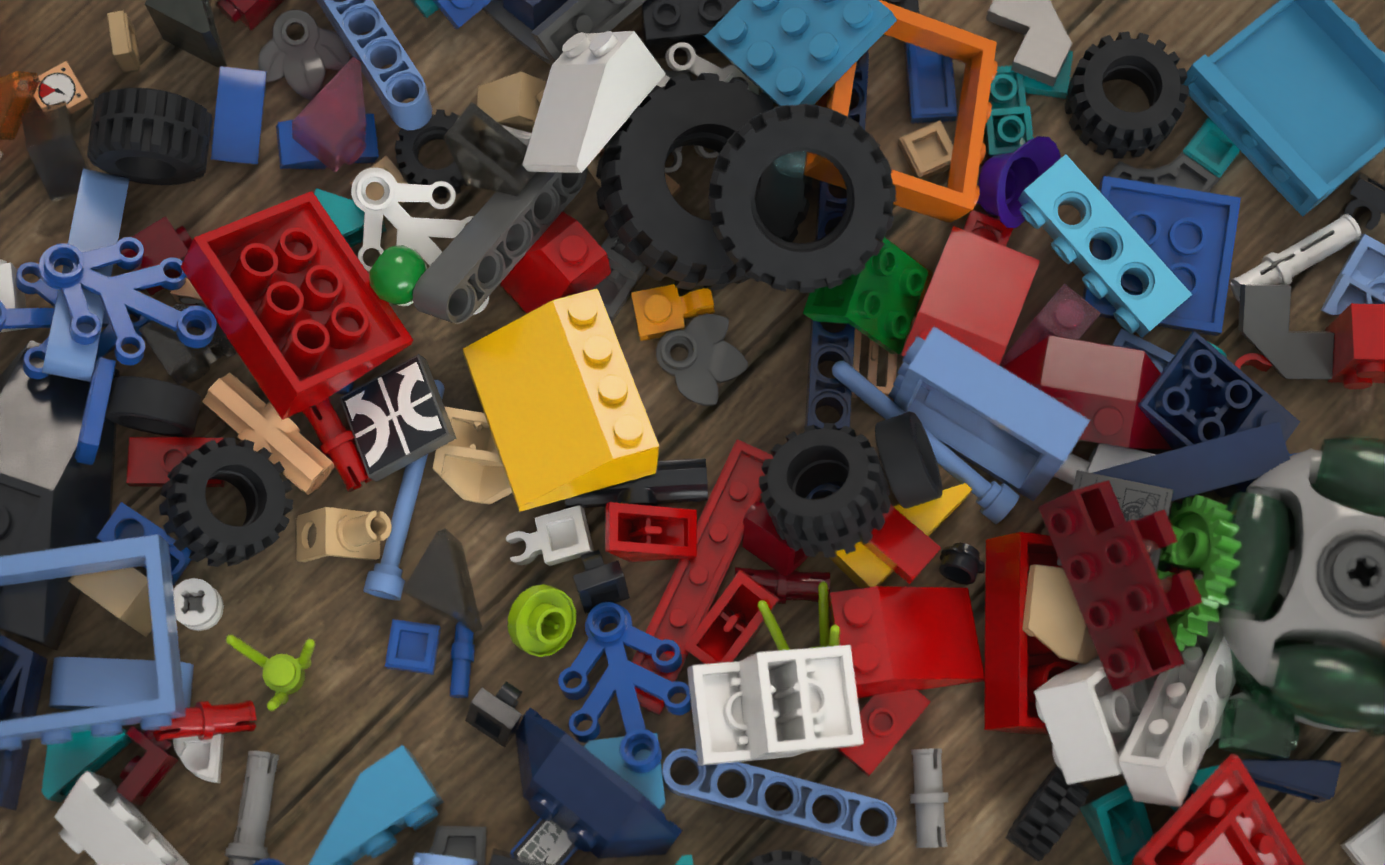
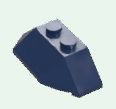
(587, 796)

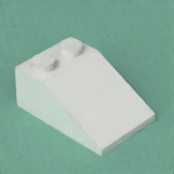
(589, 98)
(1089, 719)

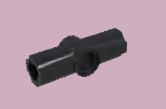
(673, 483)

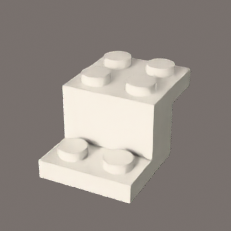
(774, 705)

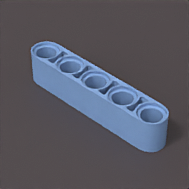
(378, 50)
(93, 226)
(803, 795)

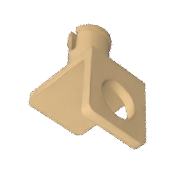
(342, 534)

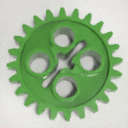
(1204, 549)

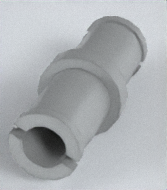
(929, 798)

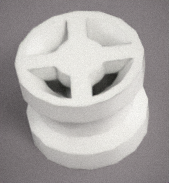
(203, 611)

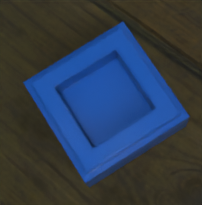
(413, 647)

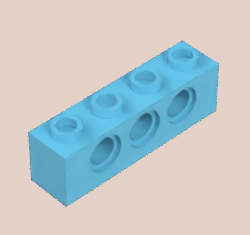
(1100, 220)

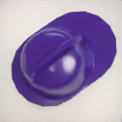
(1008, 174)

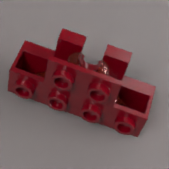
(1117, 582)

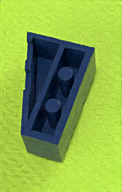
(20, 692)

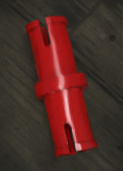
(337, 444)
(208, 719)

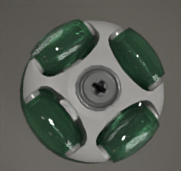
(1323, 590)

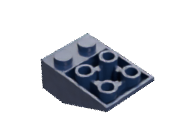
(1209, 398)

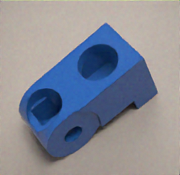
(127, 524)

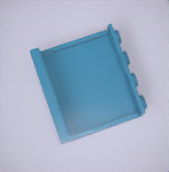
(1298, 97)

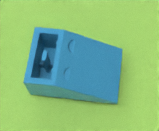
(378, 807)

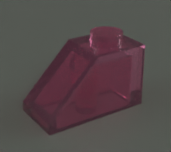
(335, 120)
(1062, 316)

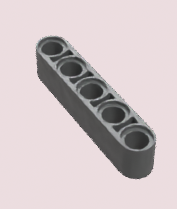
(492, 246)

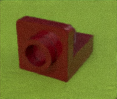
(145, 773)

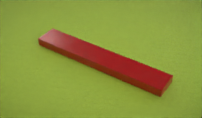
(699, 578)

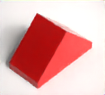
(650, 532)
(731, 621)

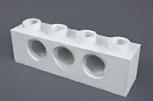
(1179, 722)

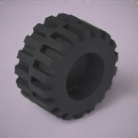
(1144, 66)
(149, 136)
(816, 459)
(252, 476)

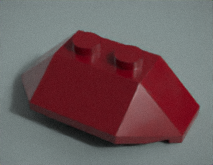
(1097, 383)

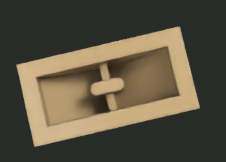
(512, 100)
(121, 593)

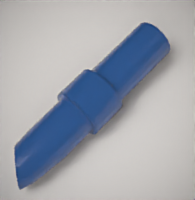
(461, 656)

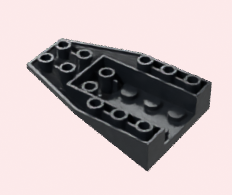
(47, 494)

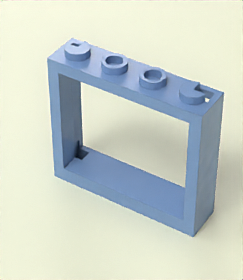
(986, 413)
(93, 558)

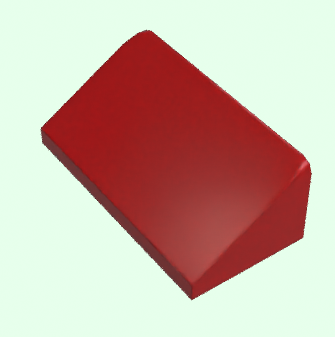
(902, 546)

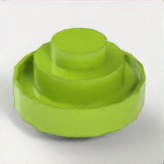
(541, 620)

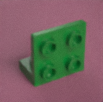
(876, 300)

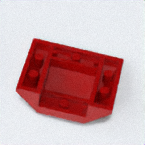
(1222, 826)

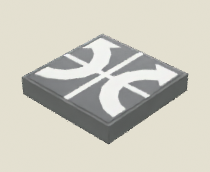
(397, 418)

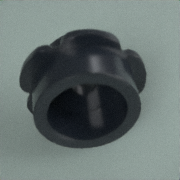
(961, 563)

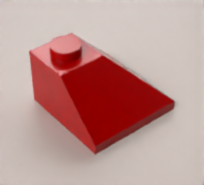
(557, 266)

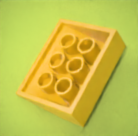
(562, 402)

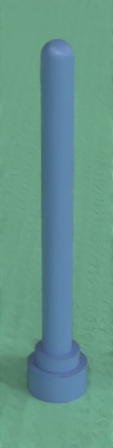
(993, 498)
(386, 578)

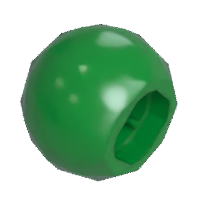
(396, 274)

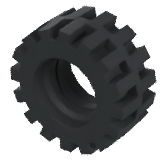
(408, 150)

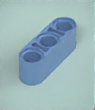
(102, 682)

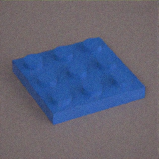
(1191, 236)

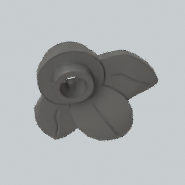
(304, 59)
(708, 358)

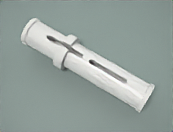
(1312, 249)

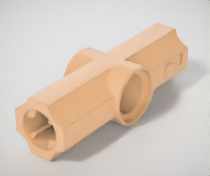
(261, 424)

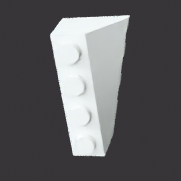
(111, 827)

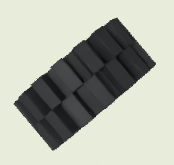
(1047, 815)

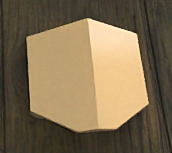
(472, 460)
(1055, 616)

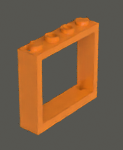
(973, 113)

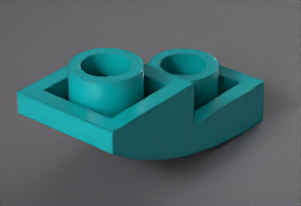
(1010, 116)

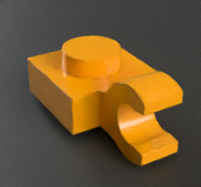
(663, 311)

